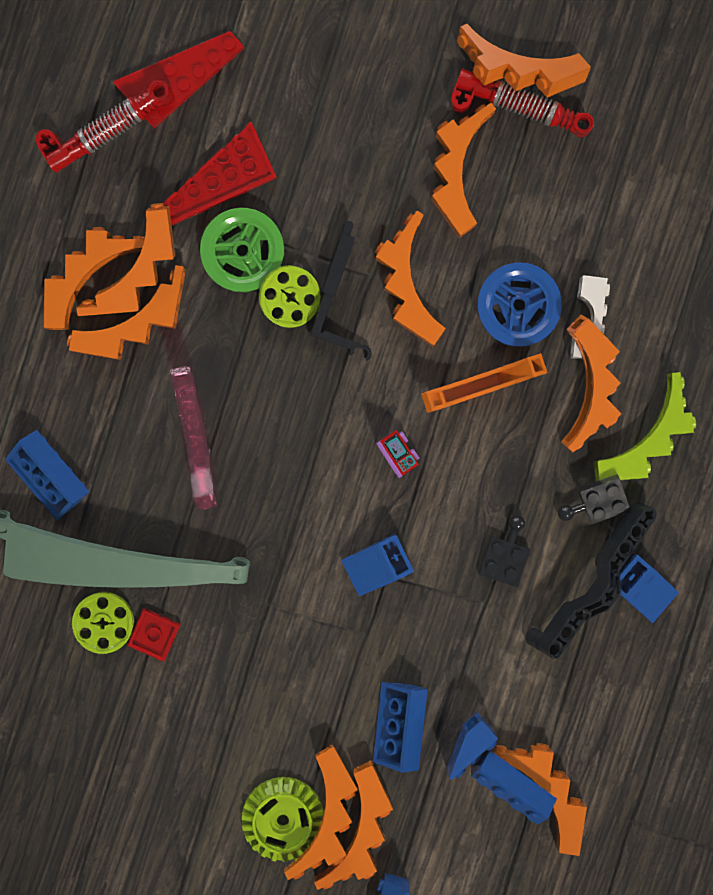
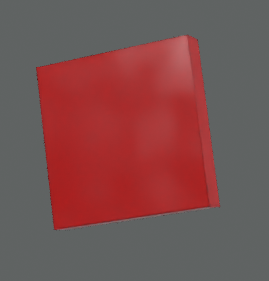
(154, 634)

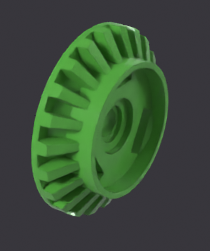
(217, 253)

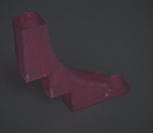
(196, 437)

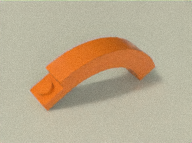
(484, 383)

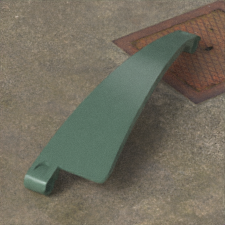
(62, 560)

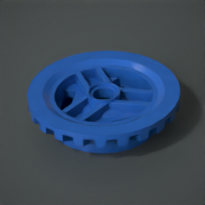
(542, 295)

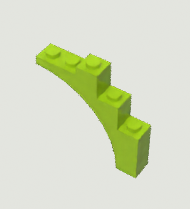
(657, 442)

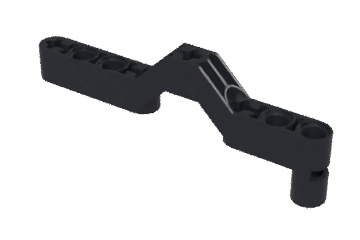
(603, 590)

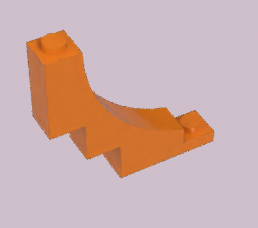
(125, 293)
(160, 311)

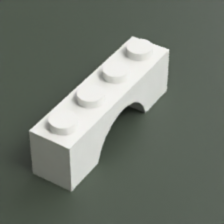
(592, 292)

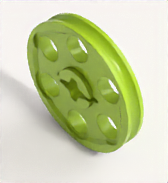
(280, 298)
(109, 615)

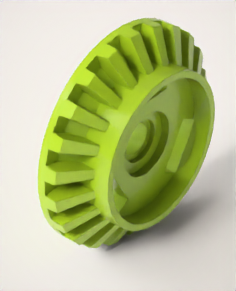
(290, 796)

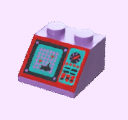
(397, 453)

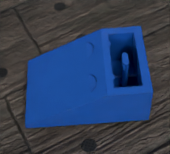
(377, 565)
(645, 588)
(472, 741)

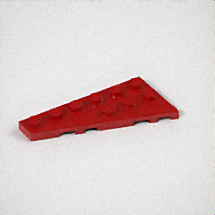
(182, 73)
(226, 175)

